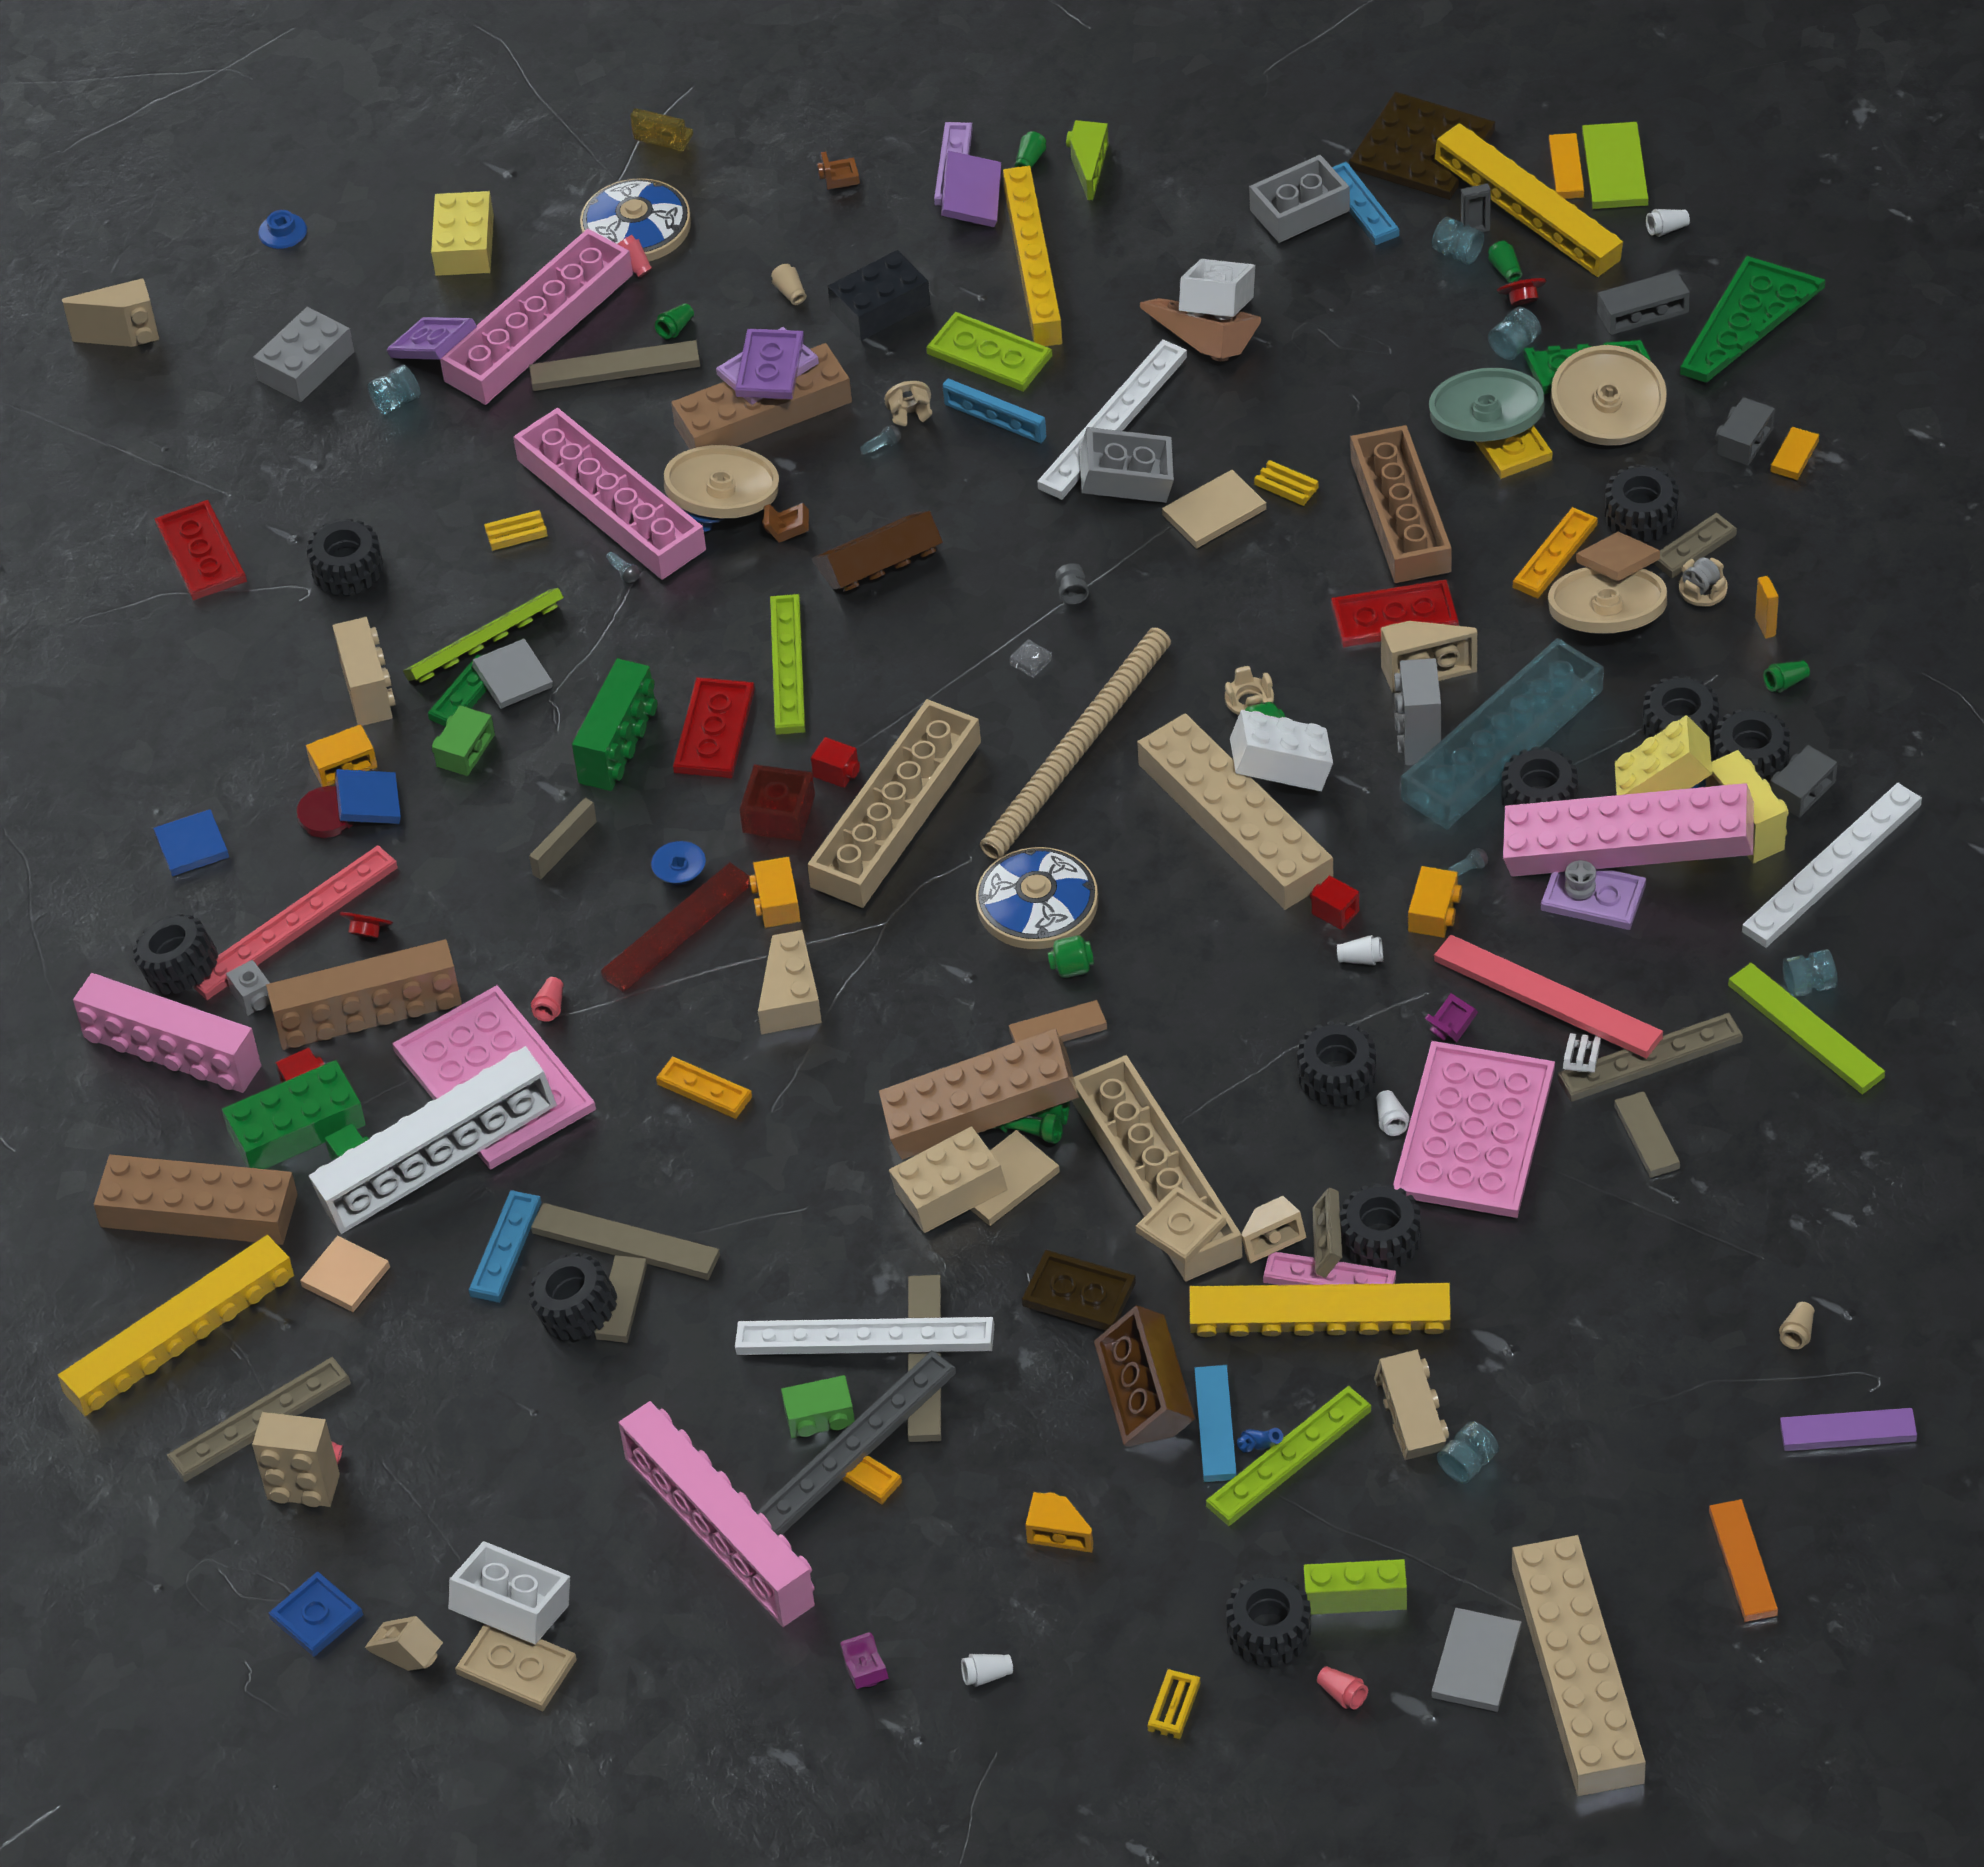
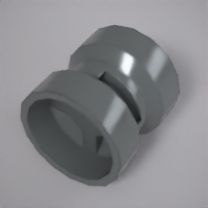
(1072, 583)

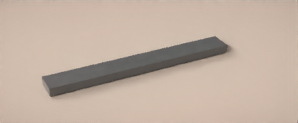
(857, 1442)

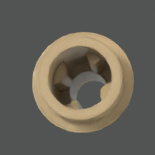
(788, 283)
(1797, 1327)

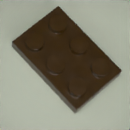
(1078, 1290)

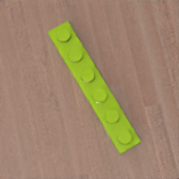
(473, 642)

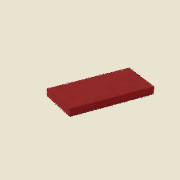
(200, 550)
(1364, 614)
(714, 727)

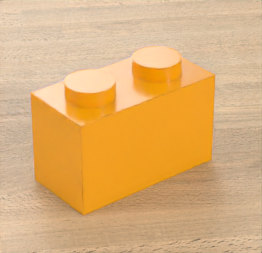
(343, 751)
(776, 892)
(1433, 902)

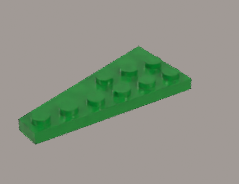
(1749, 309)

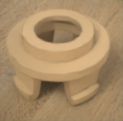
(917, 402)
(1691, 592)
(1247, 684)

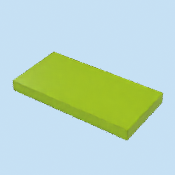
(1614, 165)
(989, 351)

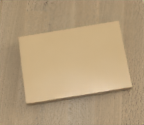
(1214, 508)
(1024, 1172)
(516, 1666)

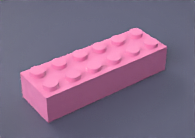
(167, 1033)

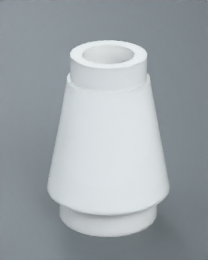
(1666, 221)
(1361, 951)
(1391, 1114)
(984, 1668)

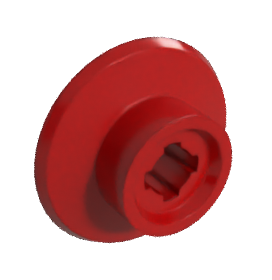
(1522, 291)
(365, 925)

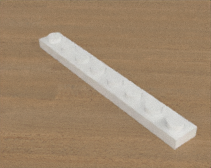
(1115, 414)
(1831, 865)
(864, 1335)

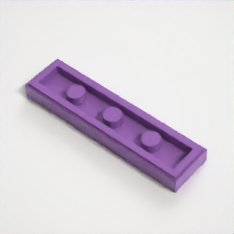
(1848, 1429)

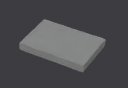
(1476, 1659)

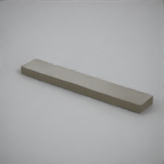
(614, 365)
(1671, 1051)
(625, 1240)
(924, 1302)
(241, 1428)

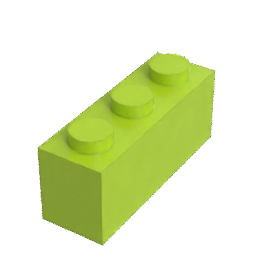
(1356, 1586)

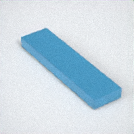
(1366, 208)
(994, 410)
(505, 1246)
(1215, 1423)

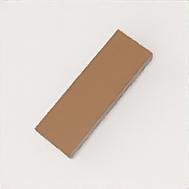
(1069, 1023)

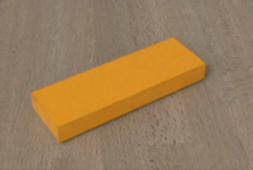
(1566, 165)
(704, 1087)

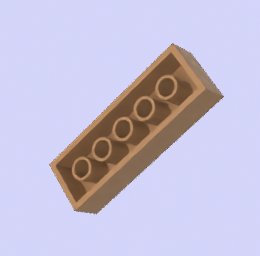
(721, 418)
(1400, 504)
(364, 994)
(979, 1093)
(195, 1199)

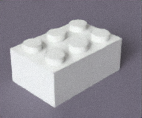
(1216, 288)
(1281, 750)
(509, 1592)

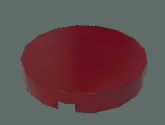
(320, 813)

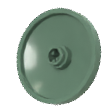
(1486, 404)

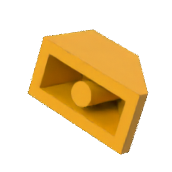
(1057, 1524)

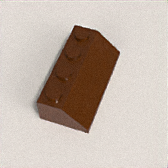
(878, 550)
(1144, 1378)

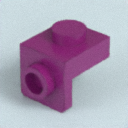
(1451, 1018)
(863, 1661)

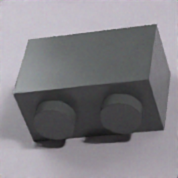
(1745, 431)
(1804, 780)

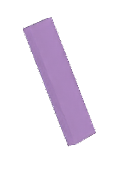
(956, 138)

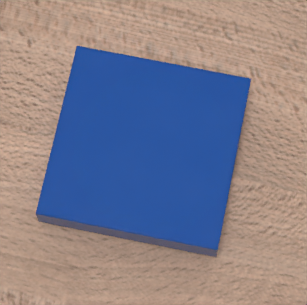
(367, 796)
(191, 842)
(315, 1614)

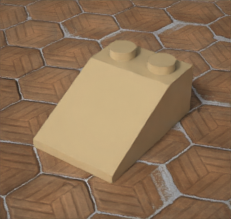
(112, 315)
(1412, 640)

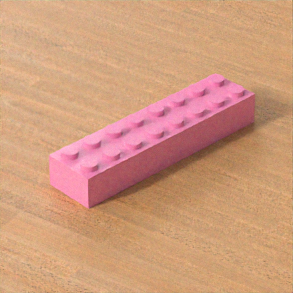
(536, 316)
(610, 493)
(1629, 829)
(717, 1513)

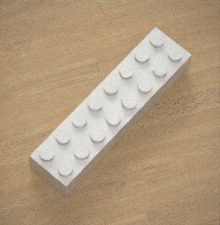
(433, 1139)

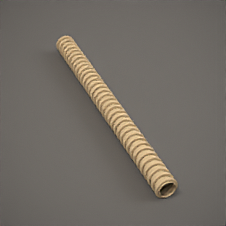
(1075, 743)

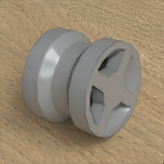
(1702, 574)
(1580, 879)

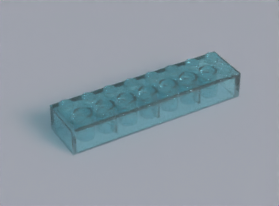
(1511, 720)

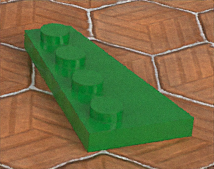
(1545, 363)

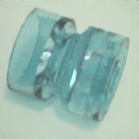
(1460, 241)
(1514, 333)
(392, 390)
(1808, 973)
(1468, 1452)

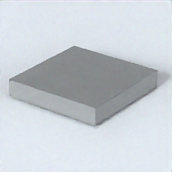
(512, 673)

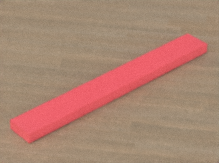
(299, 917)
(1548, 996)

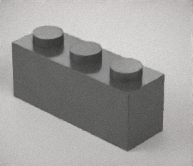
(1643, 302)

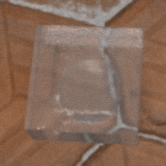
(1030, 658)

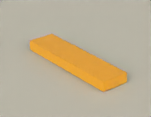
(1555, 552)

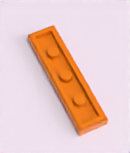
(1743, 1560)

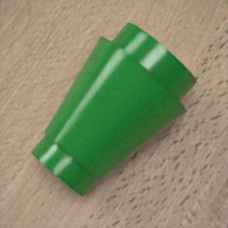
(1030, 149)
(1505, 261)
(673, 321)
(1784, 675)

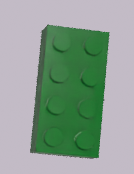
(614, 725)
(293, 1116)

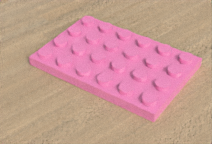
(478, 1037)
(1474, 1128)

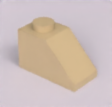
(1272, 1229)
(405, 1643)

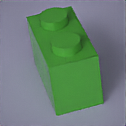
(463, 740)
(818, 1406)

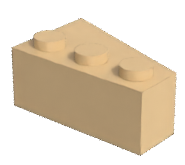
(788, 987)
(1412, 1404)

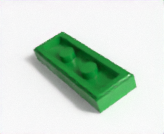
(463, 692)

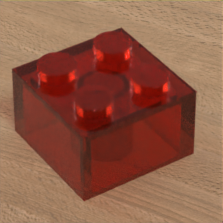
(777, 802)

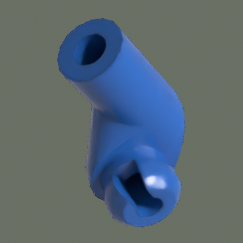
(1259, 1439)

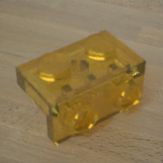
(660, 129)

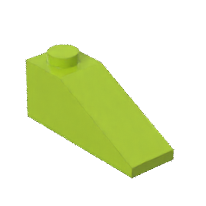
(1088, 151)

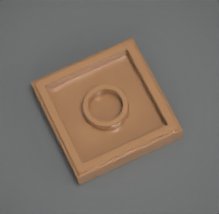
(1618, 556)

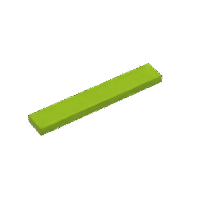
(787, 664)
(1806, 1028)
(1288, 1456)

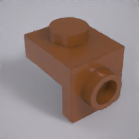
(838, 173)
(786, 523)

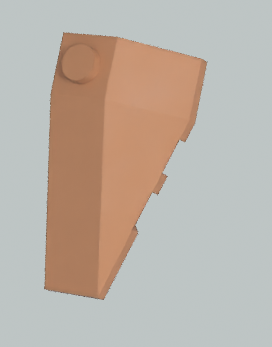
(1205, 333)

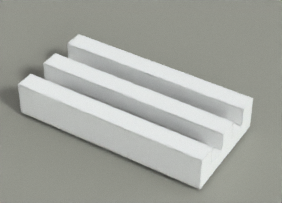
(1582, 1044)

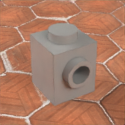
(249, 987)

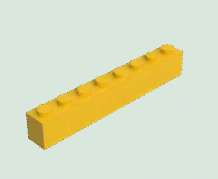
(1529, 200)
(1032, 256)
(1320, 1308)
(176, 1325)

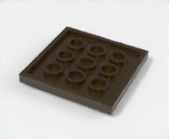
(1404, 144)

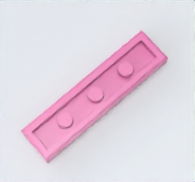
(1300, 1270)

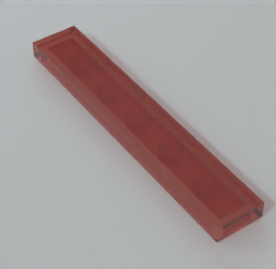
(676, 927)

